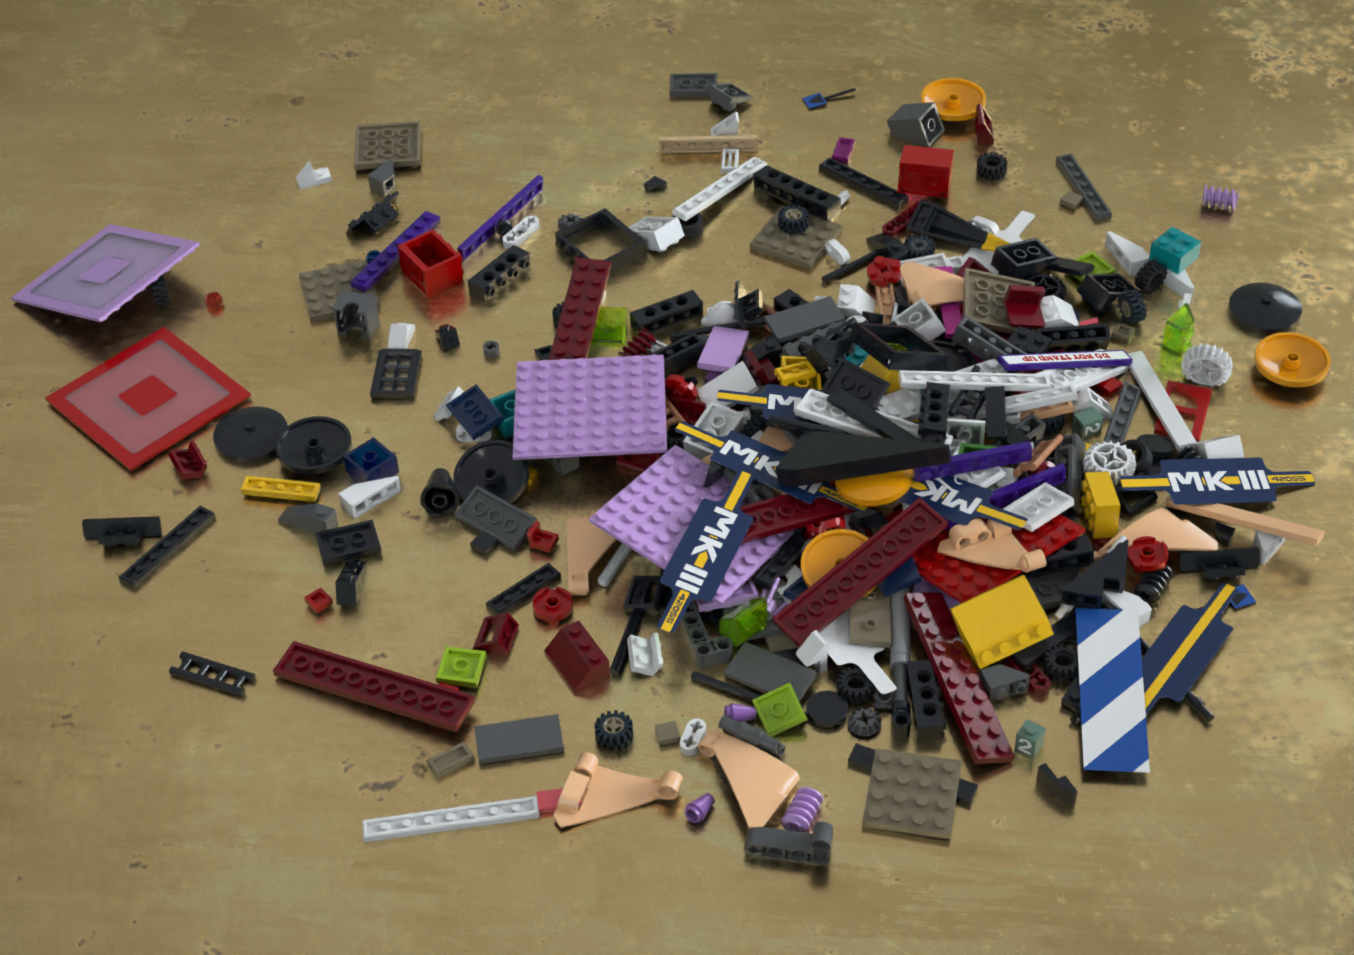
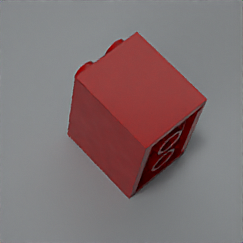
(925, 171)
(430, 263)

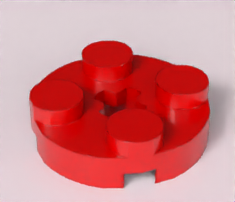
(880, 264)
(678, 387)
(827, 525)
(1142, 562)
(555, 613)

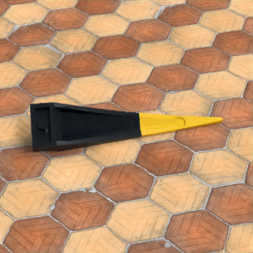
(945, 226)

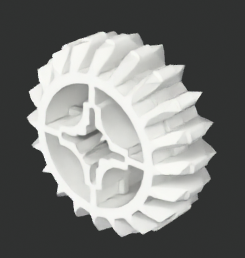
(1207, 365)
(1110, 458)

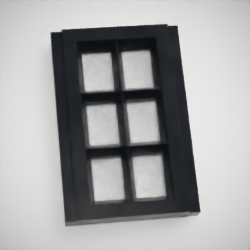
(396, 373)

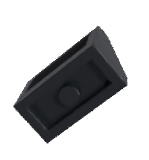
(1126, 509)

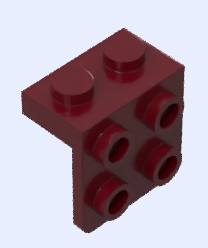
(1023, 306)

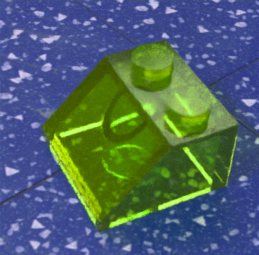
(611, 325)
(1179, 332)
(745, 621)

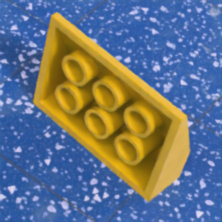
(1001, 622)

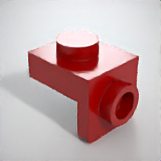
(541, 539)

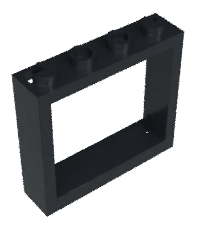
(602, 218)
(921, 356)

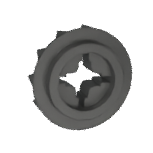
(567, 220)
(858, 727)

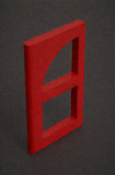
(1201, 398)

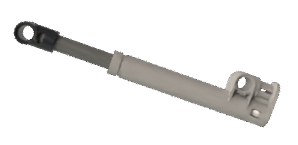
(899, 654)

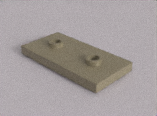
(871, 620)

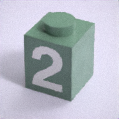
(1087, 422)
(1030, 738)

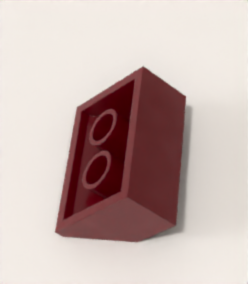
(577, 657)

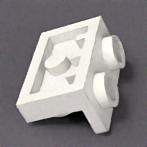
(645, 654)

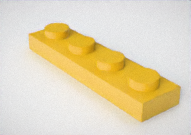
(280, 488)

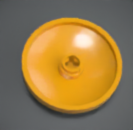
(954, 98)
(1292, 359)
(875, 489)
(827, 551)

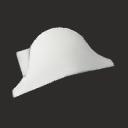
(719, 314)

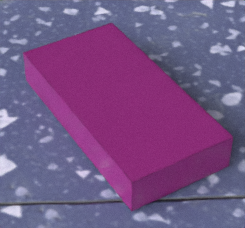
(843, 149)

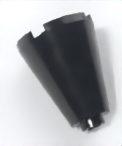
(439, 494)

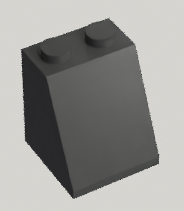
(917, 123)

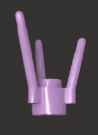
(772, 609)

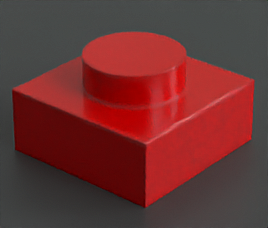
(318, 600)

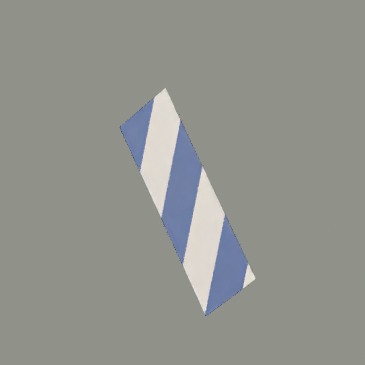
(1111, 690)

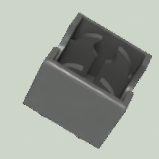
(356, 312)

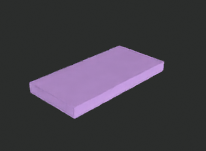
(722, 349)

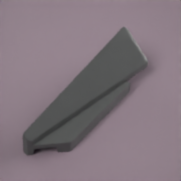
(1071, 455)

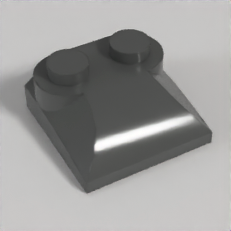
(727, 95)

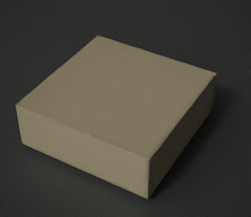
(1071, 200)
(1123, 333)
(667, 733)

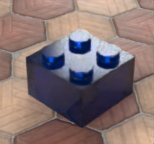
(371, 462)

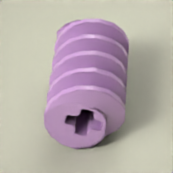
(1220, 198)
(802, 809)

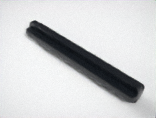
(622, 651)

